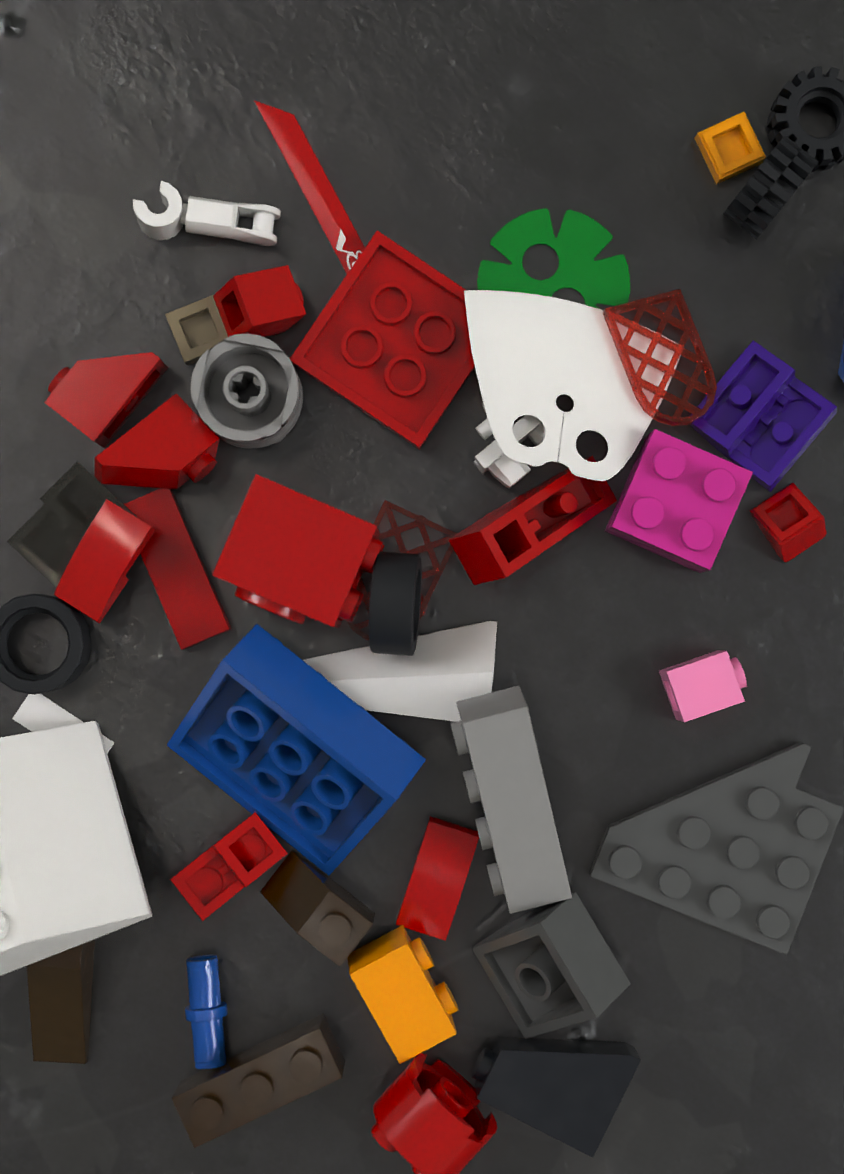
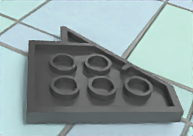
(728, 850)

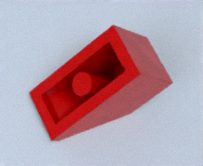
(104, 392)
(160, 450)

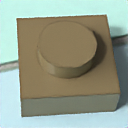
(196, 328)

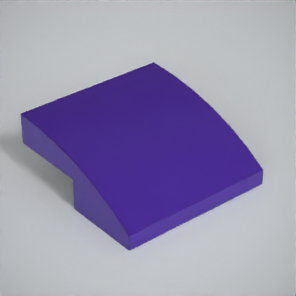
(763, 415)

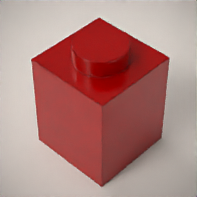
(260, 302)

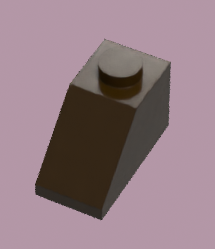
(318, 907)

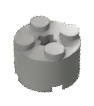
(231, 367)

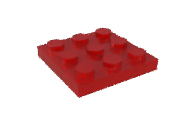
(392, 340)

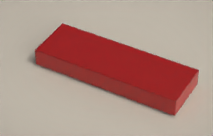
(178, 571)

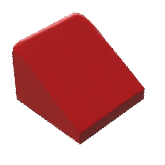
(789, 522)

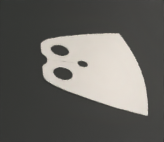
(547, 347)

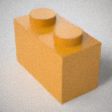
(402, 993)

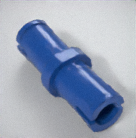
(206, 1011)

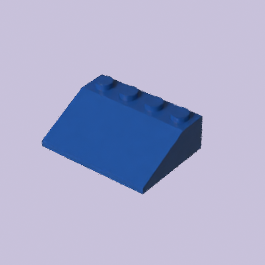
(294, 750)

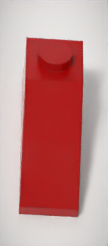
(529, 525)

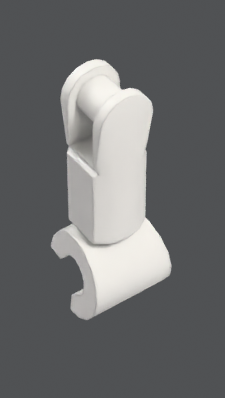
(207, 218)

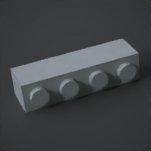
(513, 798)

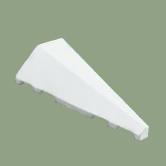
(426, 685)

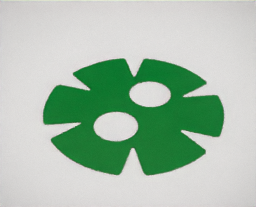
(576, 246)

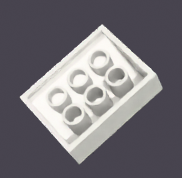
(62, 846)

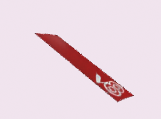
(314, 184)

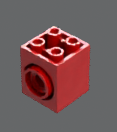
(297, 555)

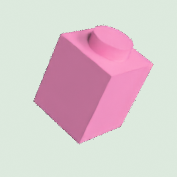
(704, 685)

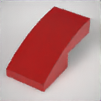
(102, 561)
(228, 866)
(437, 878)

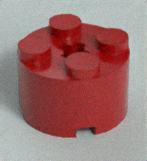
(432, 1118)

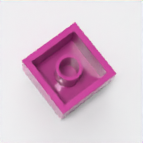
(678, 501)

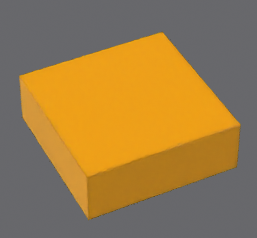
(730, 147)

